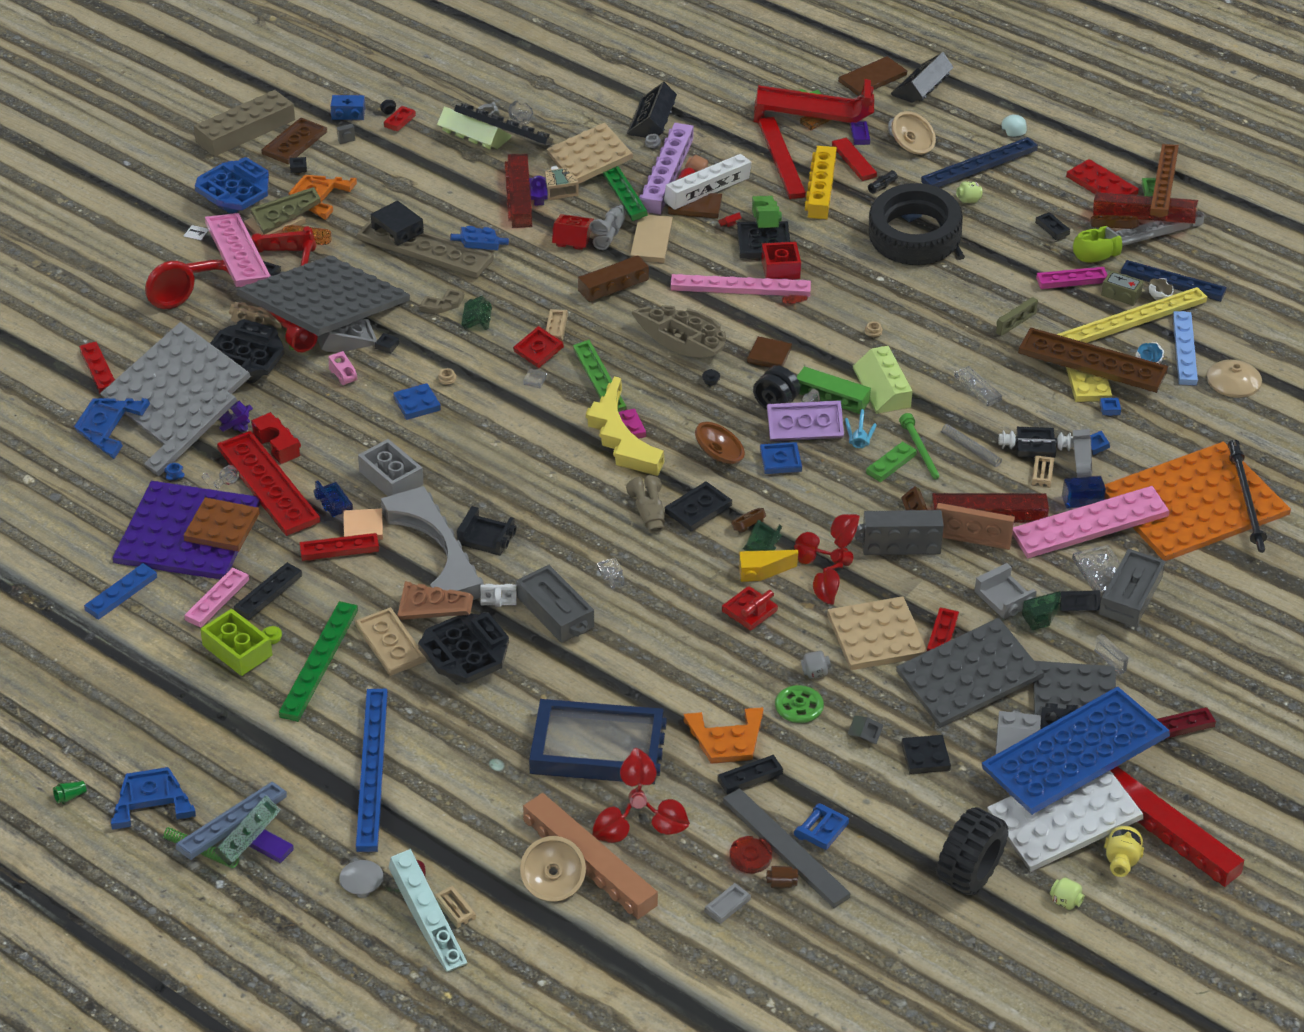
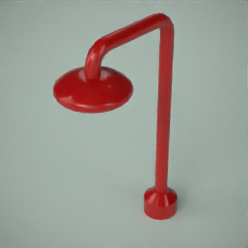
(174, 281)

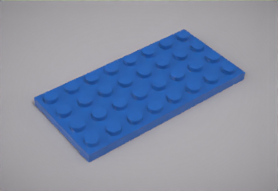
(1075, 750)

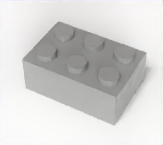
(390, 468)

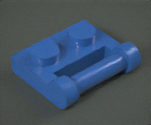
(826, 831)

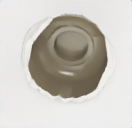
(1160, 289)

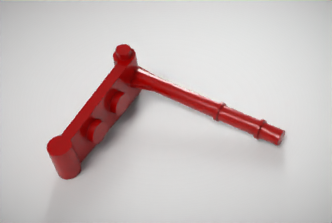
(288, 241)

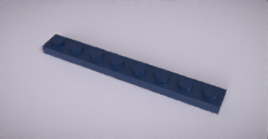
(980, 163)

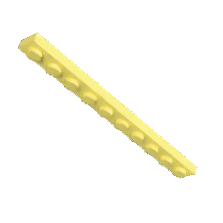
(1136, 316)

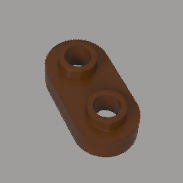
(743, 522)

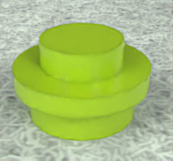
(274, 633)

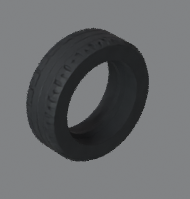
(915, 248)

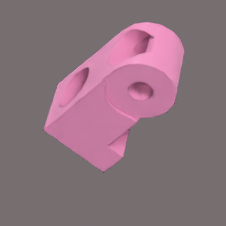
(343, 370)

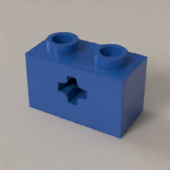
(348, 107)

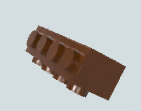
(613, 278)

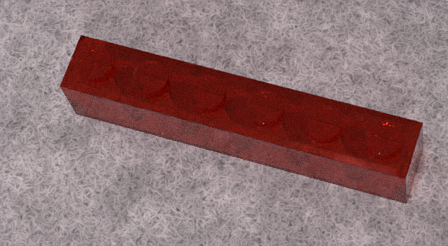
(518, 191)
(1140, 206)
(1023, 506)

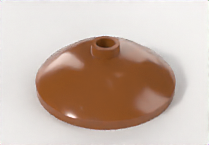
(719, 443)

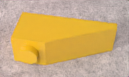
(765, 564)

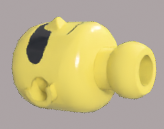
(1123, 849)

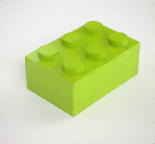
(236, 642)

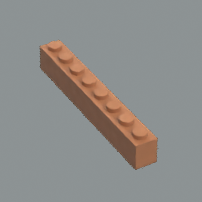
(601, 864)

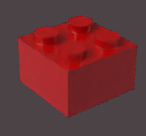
(781, 260)

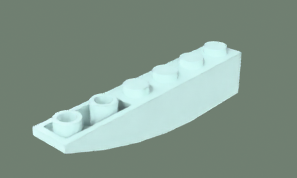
(426, 910)

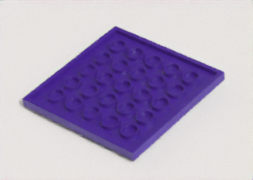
(159, 527)

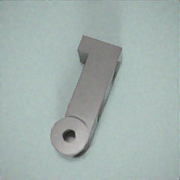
(1083, 452)

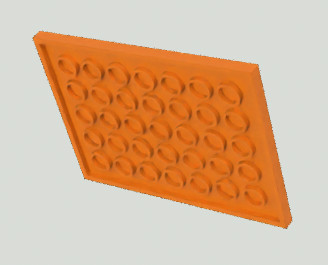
(1201, 501)

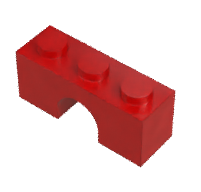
(282, 442)

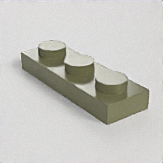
(1016, 316)

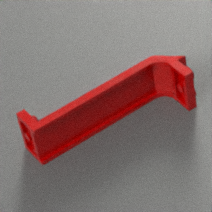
(814, 104)

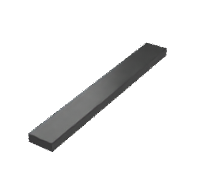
(787, 848)

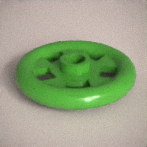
(791, 715)

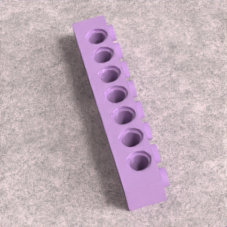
(667, 166)

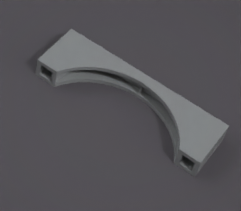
(418, 511)

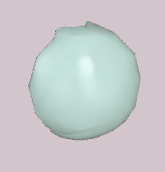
(1014, 125)

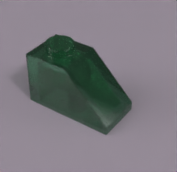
(1041, 610)

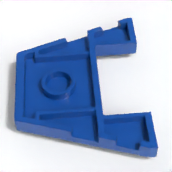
(101, 419)
(148, 790)

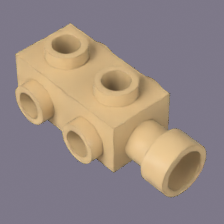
(251, 313)

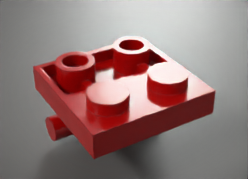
(750, 607)

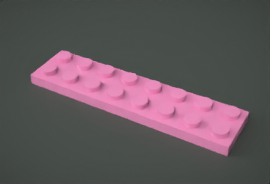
(237, 249)
(1090, 522)

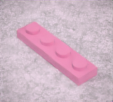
(216, 597)

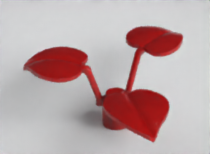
(843, 530)
(668, 819)

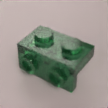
(476, 312)
(763, 537)

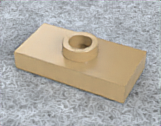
(557, 323)

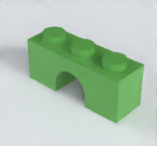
(766, 211)

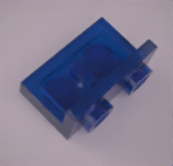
(332, 498)

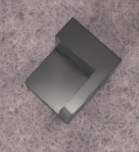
(865, 729)

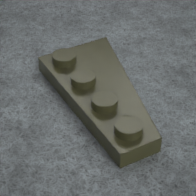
(279, 211)

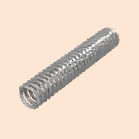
(970, 448)

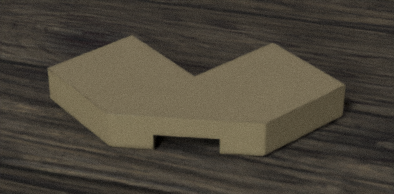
(451, 300)

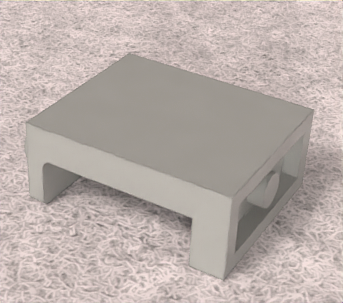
(1002, 591)

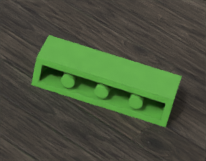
(832, 388)

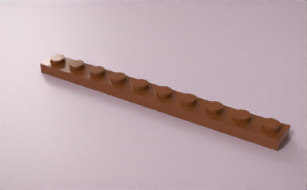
(1164, 180)

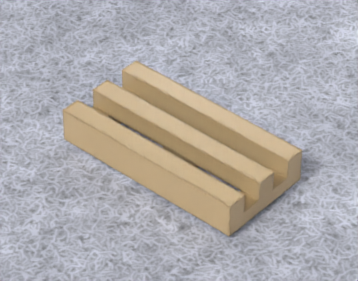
(1041, 480)
(470, 914)

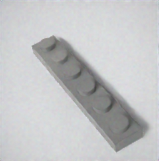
(190, 432)

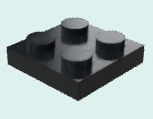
(926, 754)

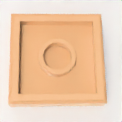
(363, 522)

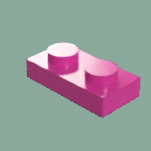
(633, 423)

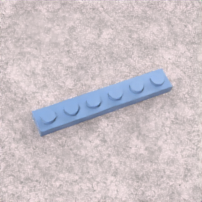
(1185, 348)

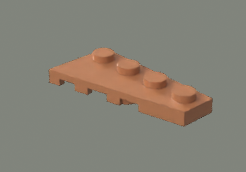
(430, 602)

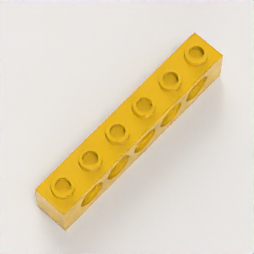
(820, 182)

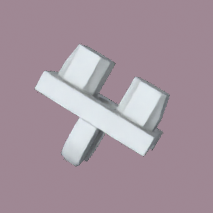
(492, 594)

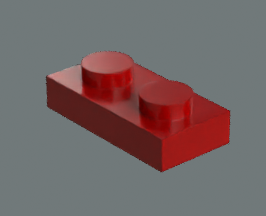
(399, 118)

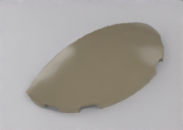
(682, 331)

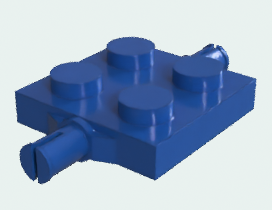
(479, 238)

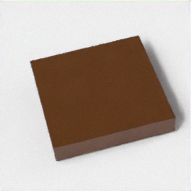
(769, 352)

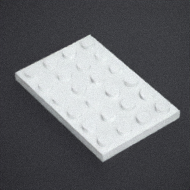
(1068, 822)

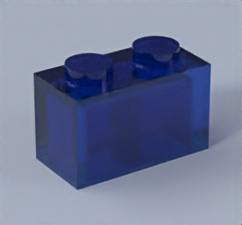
(1083, 491)

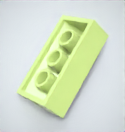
(473, 129)
(885, 378)

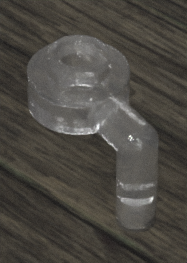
(227, 476)

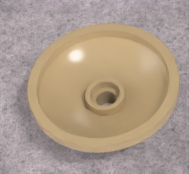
(913, 133)
(1234, 378)
(558, 854)

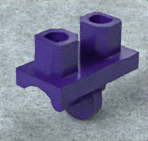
(538, 190)
(238, 419)

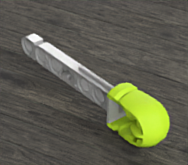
(1101, 243)

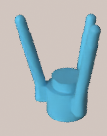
(859, 438)

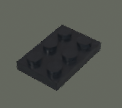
(698, 506)

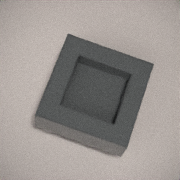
(346, 133)

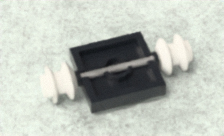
(1036, 441)

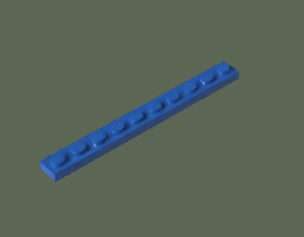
(372, 771)

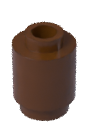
(782, 877)

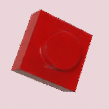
(730, 220)

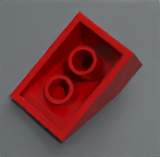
(571, 231)

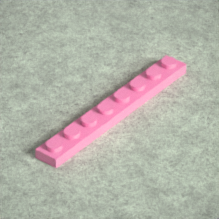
(740, 285)

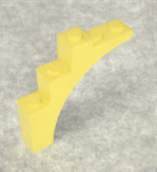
(628, 449)

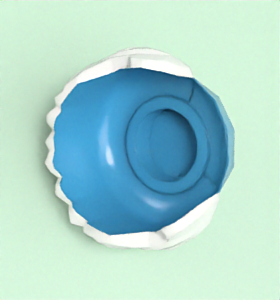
(1151, 352)

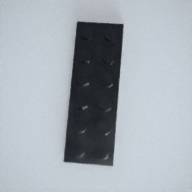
(509, 125)

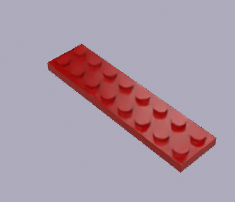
(268, 483)

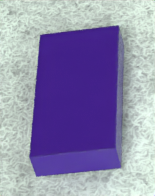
(860, 133)
(272, 846)

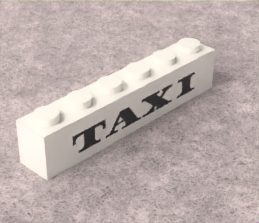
(707, 181)

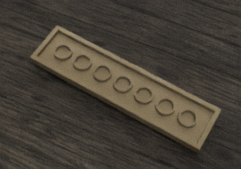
(432, 250)

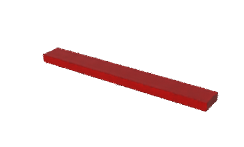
(781, 158)

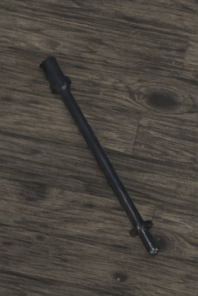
(1237, 457)

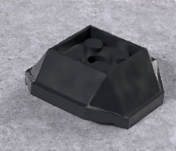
(251, 346)
(465, 647)

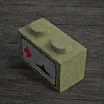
(1122, 288)

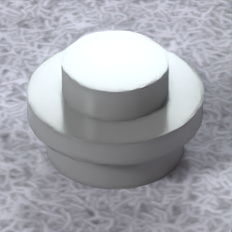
(652, 141)

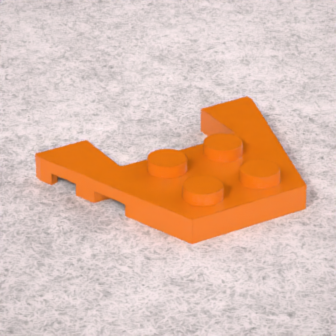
(323, 188)
(727, 742)

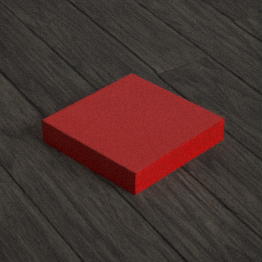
(538, 347)

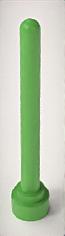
(908, 422)

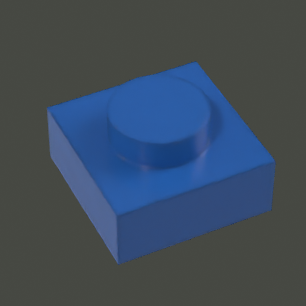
(1110, 406)
(1099, 442)

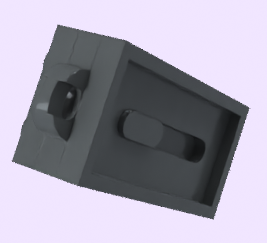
(901, 532)
(1132, 587)
(555, 603)

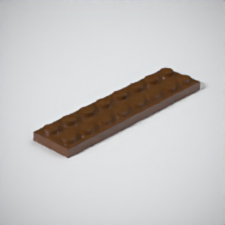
(1093, 359)

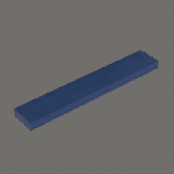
(1178, 281)

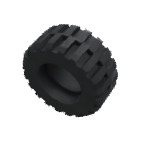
(972, 851)

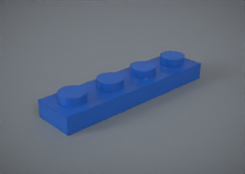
(120, 591)

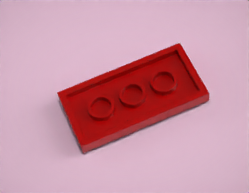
(1099, 179)

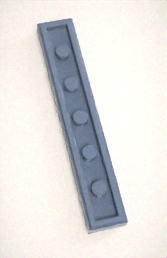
(224, 824)

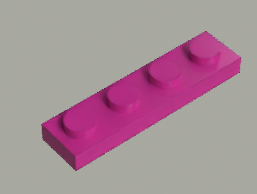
(1071, 277)

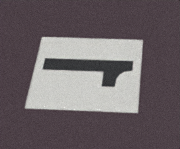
(196, 232)

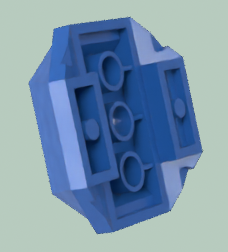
(234, 185)

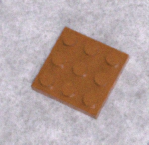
(221, 524)

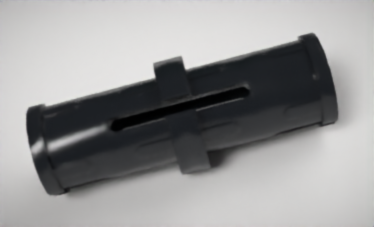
(887, 178)

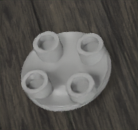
(361, 877)

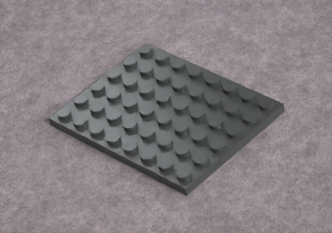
(323, 295)

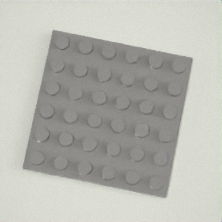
(177, 379)

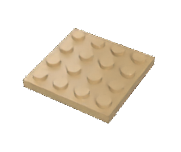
(590, 152)
(876, 633)

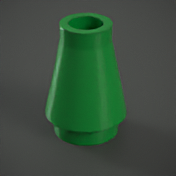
(67, 791)

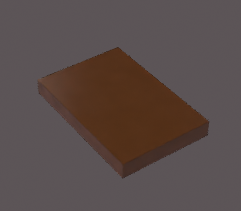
(706, 207)

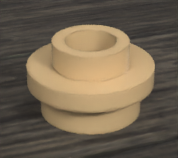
(873, 329)
(447, 376)

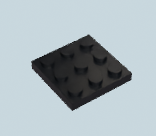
(751, 237)

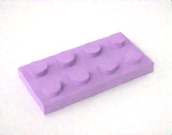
(805, 420)

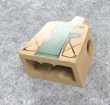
(561, 183)

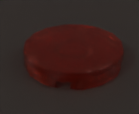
(750, 854)

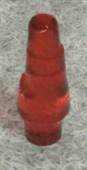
(791, 299)

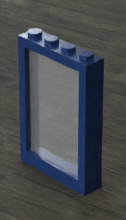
(593, 738)

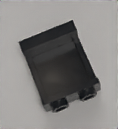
(398, 221)
(485, 533)

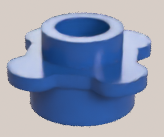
(174, 471)

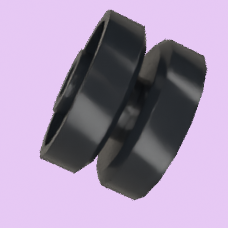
(776, 387)

